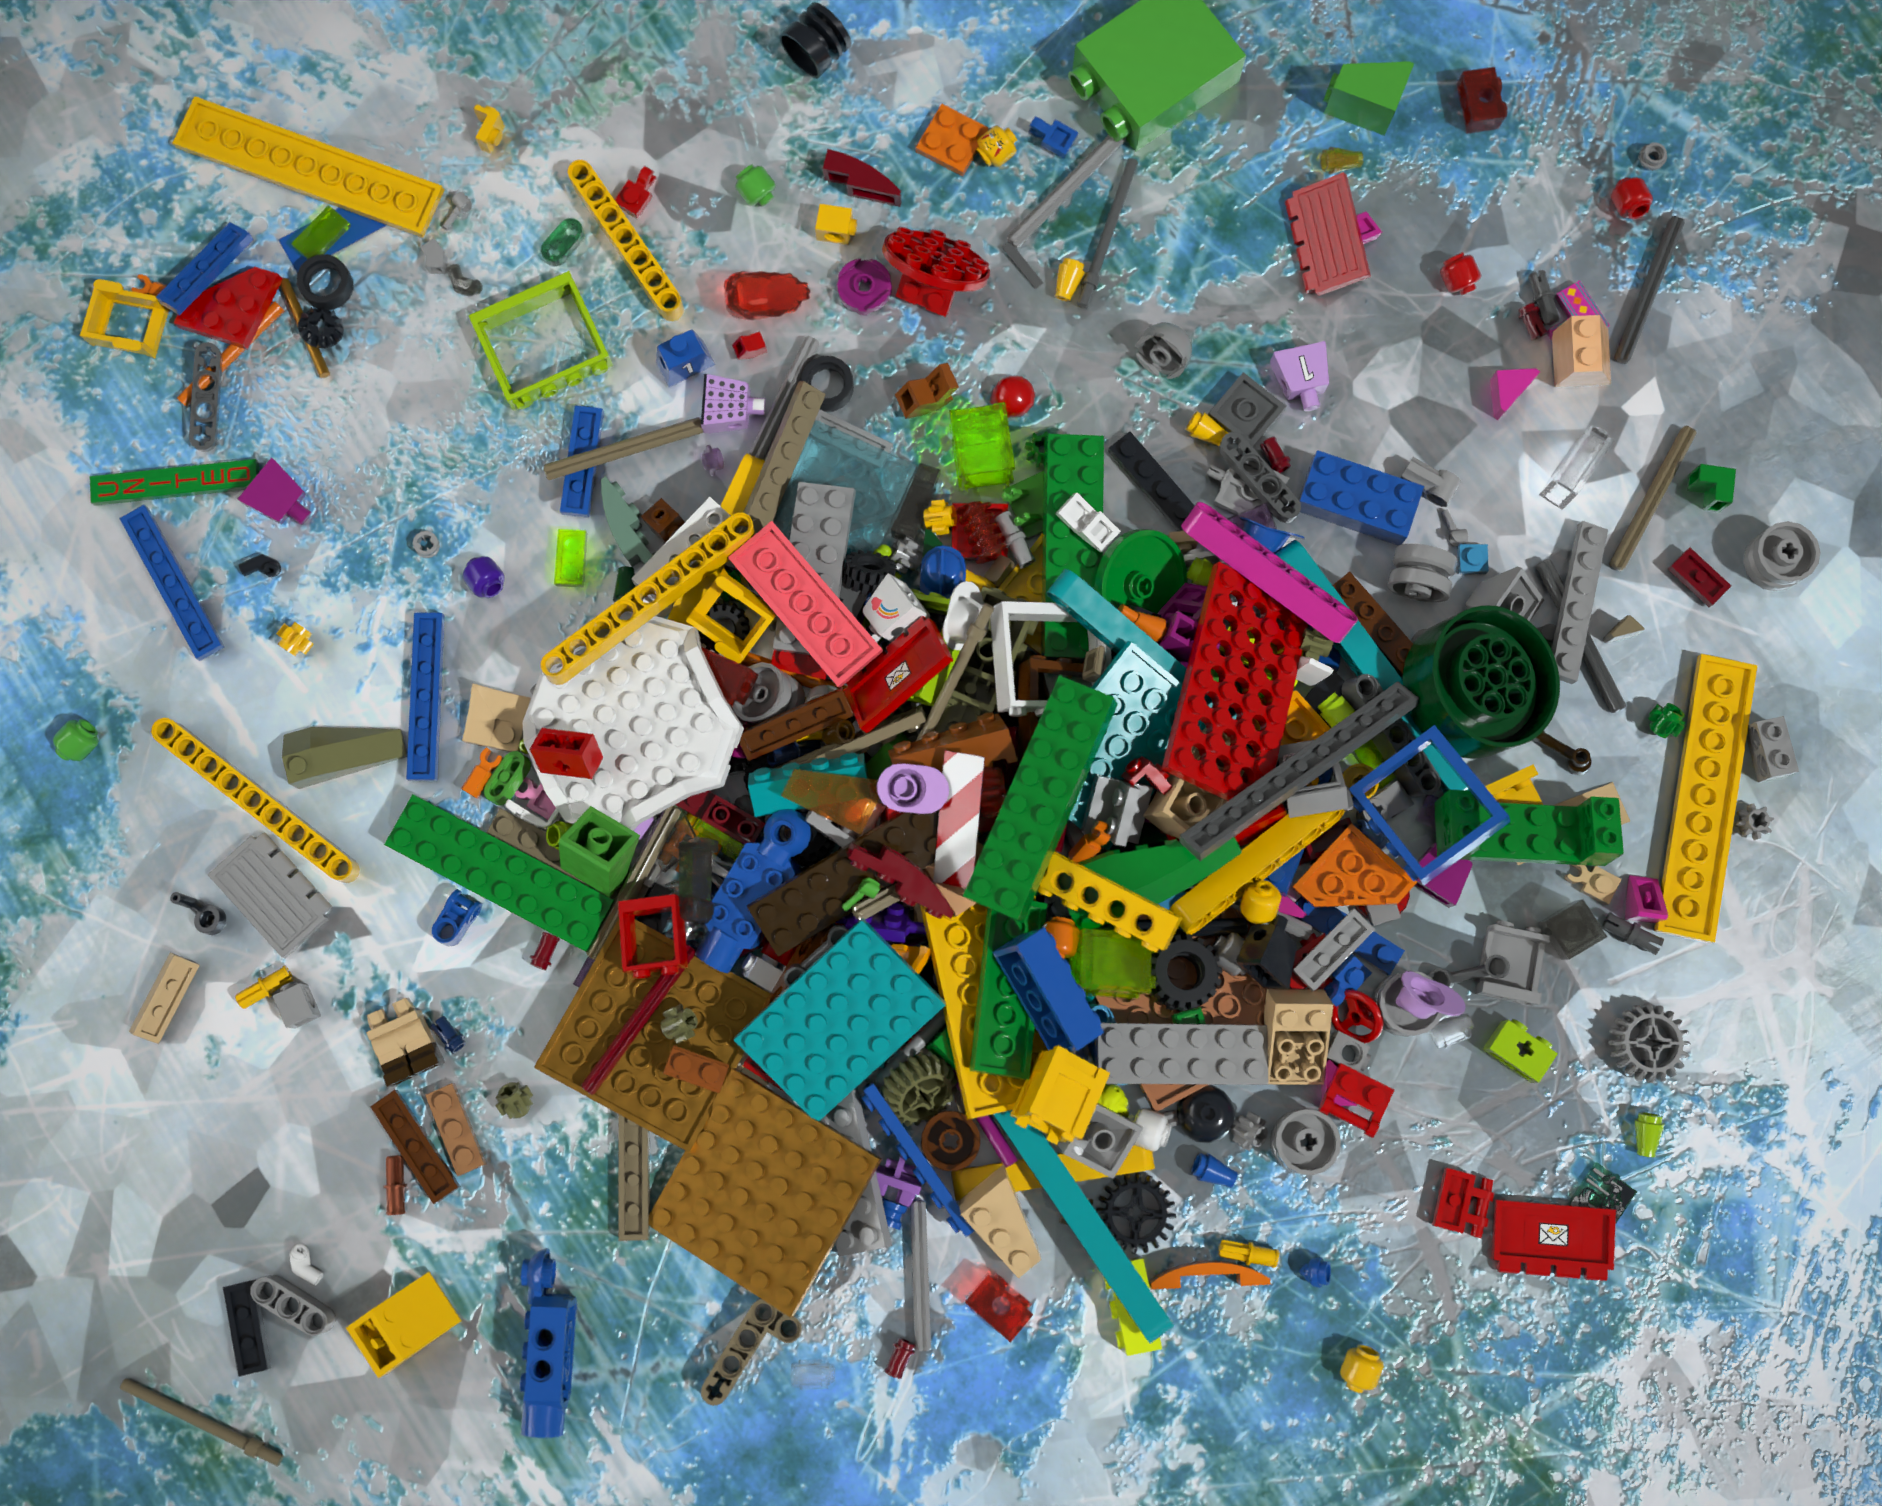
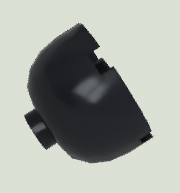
(1206, 1114)

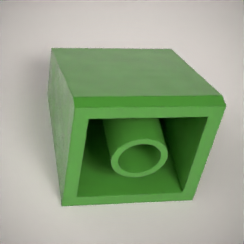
(1367, 93)
(598, 851)

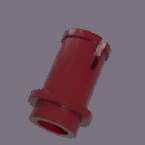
(1532, 321)
(1275, 455)
(544, 951)
(899, 1358)

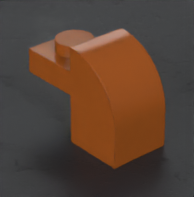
(927, 394)

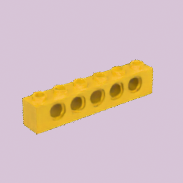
(1163, 920)

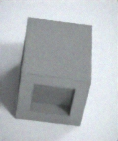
(296, 1005)
(1338, 1042)

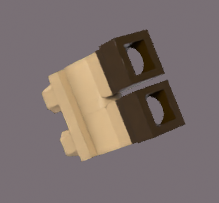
(404, 1044)

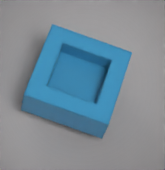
(1472, 558)

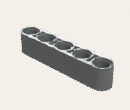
(1419, 766)

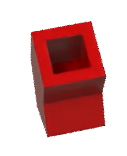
(749, 346)

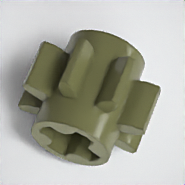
(1315, 644)
(679, 1023)
(514, 1100)

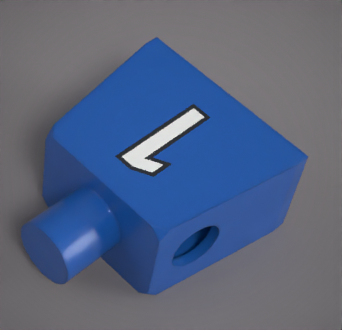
(682, 357)

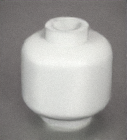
(1155, 1129)

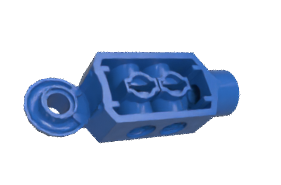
(754, 873)
(546, 1391)

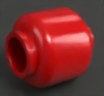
(1631, 198)
(1460, 273)

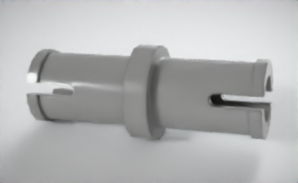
(1015, 539)

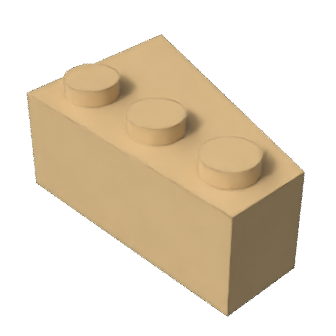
(1000, 1221)

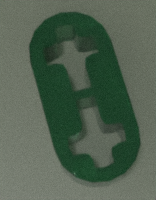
(560, 240)

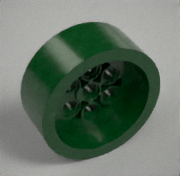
(1518, 671)

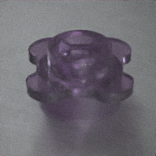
(712, 459)

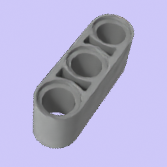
(279, 1301)

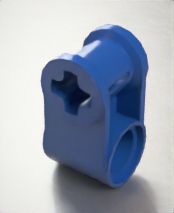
(457, 917)

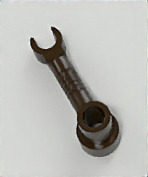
(840, 732)
(1573, 765)

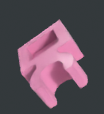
(538, 799)

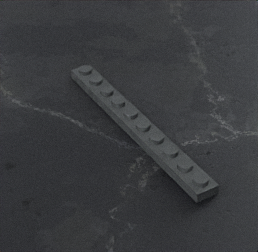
(1298, 771)

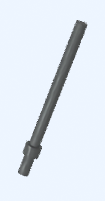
(1091, 278)

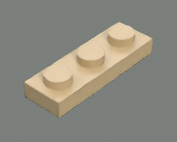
(164, 998)

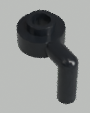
(203, 914)

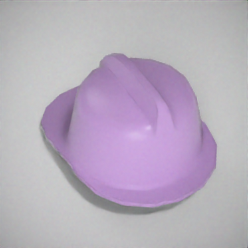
(913, 788)
(1427, 997)

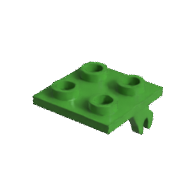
(1027, 503)

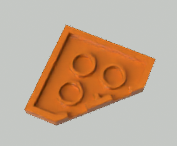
(1354, 875)

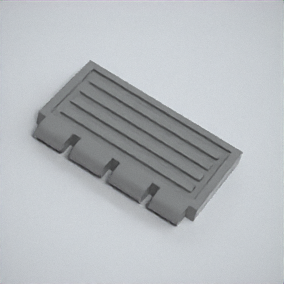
(269, 895)

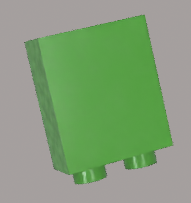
(1155, 67)

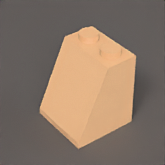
(1581, 352)

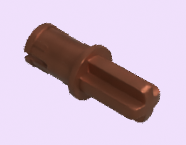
(395, 1185)

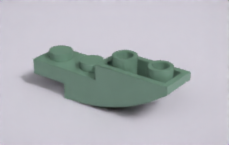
(624, 523)

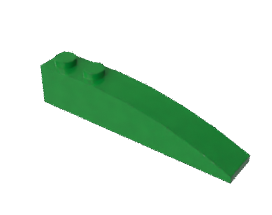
(1150, 872)

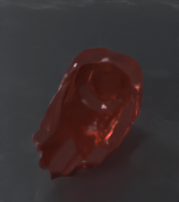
(763, 294)

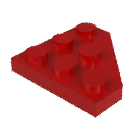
(232, 308)

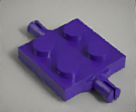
(890, 923)

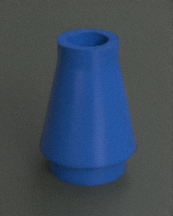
(1213, 1171)

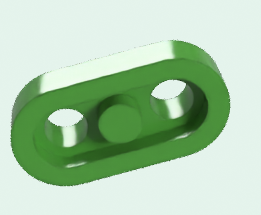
(507, 778)

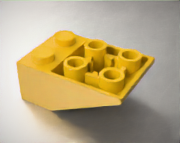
(403, 1324)

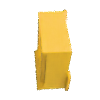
(99, 311)
(726, 642)

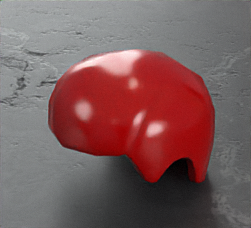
(1016, 394)

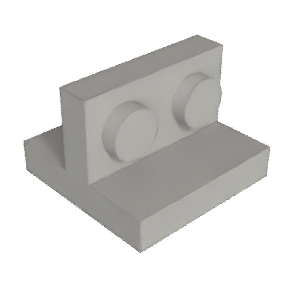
(1119, 806)

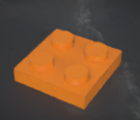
(951, 139)

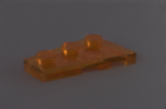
(834, 796)

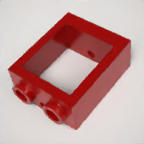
(644, 906)

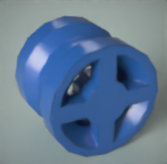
(893, 1213)

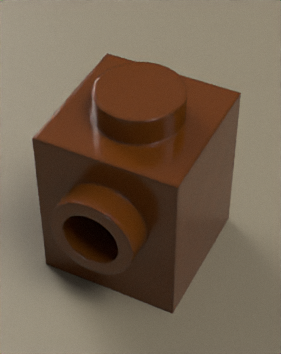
(667, 524)

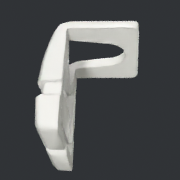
(531, 818)

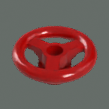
(1360, 1013)

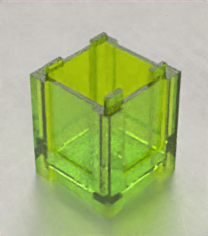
(981, 446)
(1112, 965)

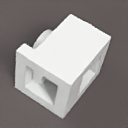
(762, 970)

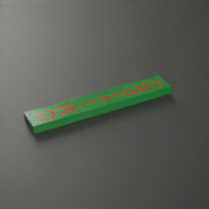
(172, 482)

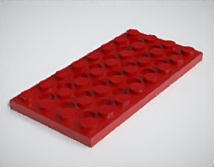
(1199, 681)

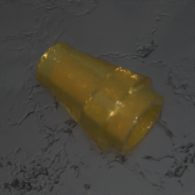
(1338, 160)

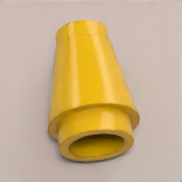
(1068, 278)
(1205, 428)

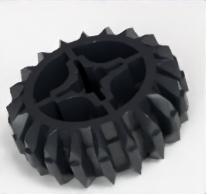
(1135, 1227)

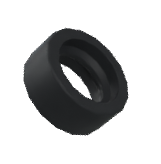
(319, 263)
(836, 364)

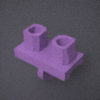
(901, 1177)

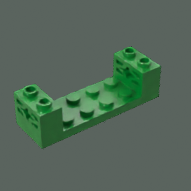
(1535, 832)

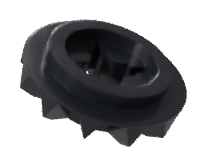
(310, 332)

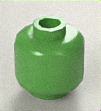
(755, 185)
(75, 740)

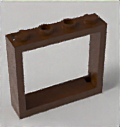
(1028, 690)

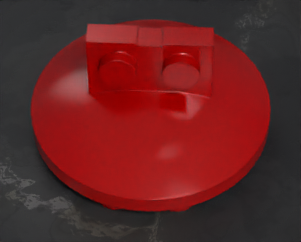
(932, 268)

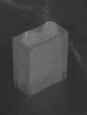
(1576, 467)

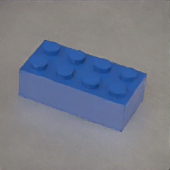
(1359, 498)
(1048, 991)

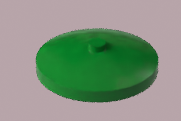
(1141, 570)

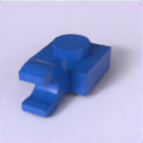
(1057, 137)
(1347, 976)

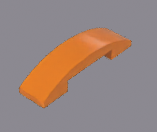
(1171, 1277)

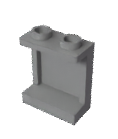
(1525, 955)

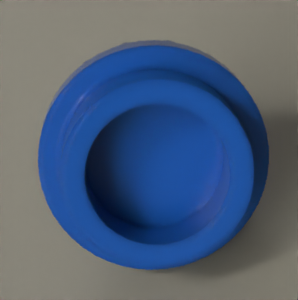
(1317, 1272)

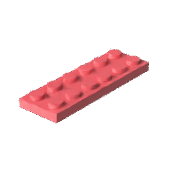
(805, 604)

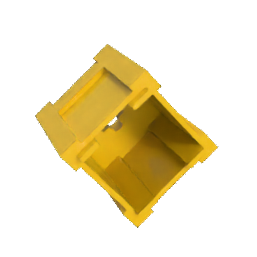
(1059, 1095)

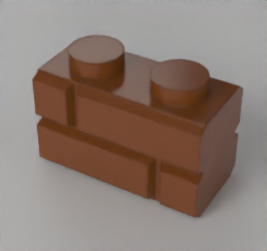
(696, 1069)

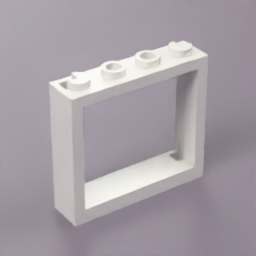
(1002, 654)

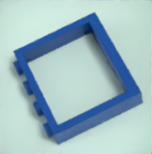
(1498, 819)

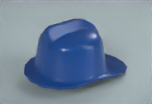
(1268, 537)
(942, 571)

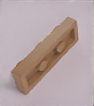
(455, 1129)

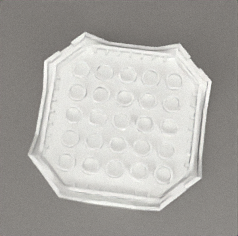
(653, 717)

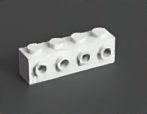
(698, 525)

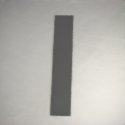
(1022, 265)

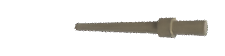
(975, 633)
(252, 1447)

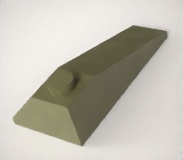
(333, 752)

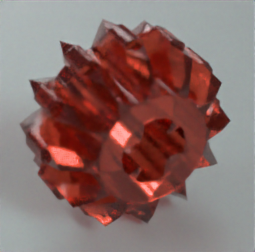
(992, 792)

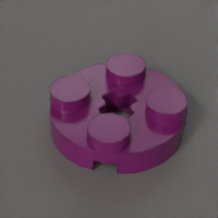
(864, 301)

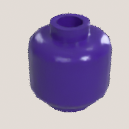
(483, 577)

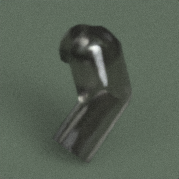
(461, 284)

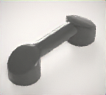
(1495, 966)
(796, 970)

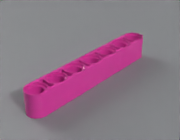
(1269, 572)

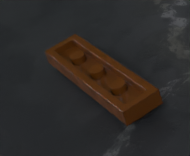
(795, 724)
(415, 1146)

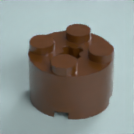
(946, 1157)

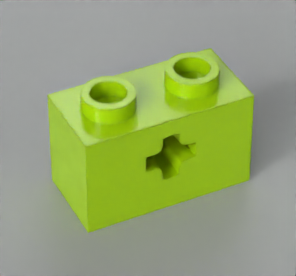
(1503, 1047)

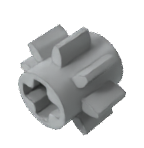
(906, 555)
(1761, 821)
(1249, 1131)

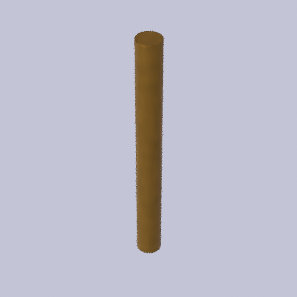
(297, 311)

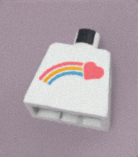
(892, 609)

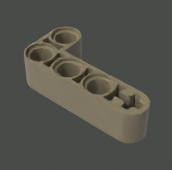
(745, 1352)

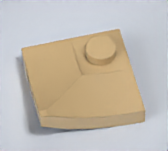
(495, 719)

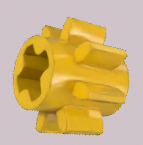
(940, 517)
(295, 639)

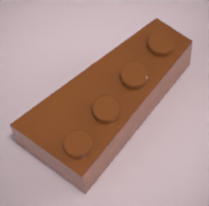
(983, 738)

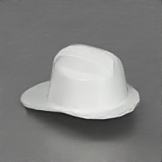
(962, 611)

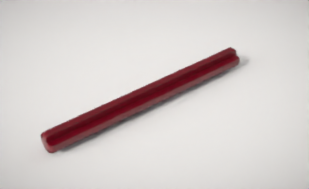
(631, 1029)

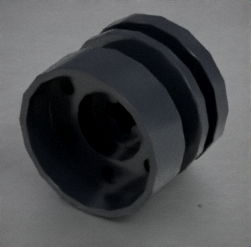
(815, 40)

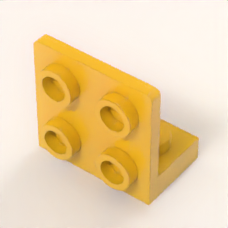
(1516, 788)

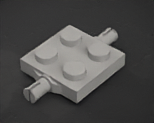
(1234, 492)

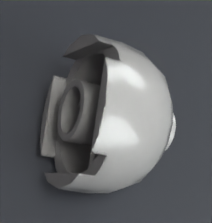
(1164, 350)

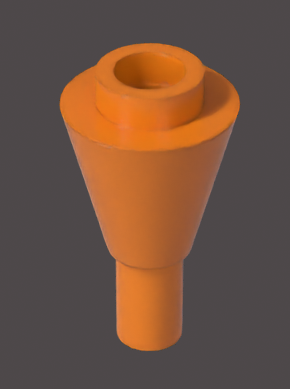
(1152, 625)

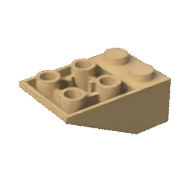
(1297, 1035)

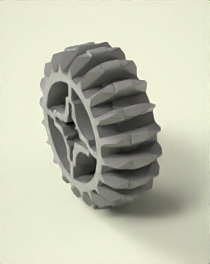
(1649, 1054)

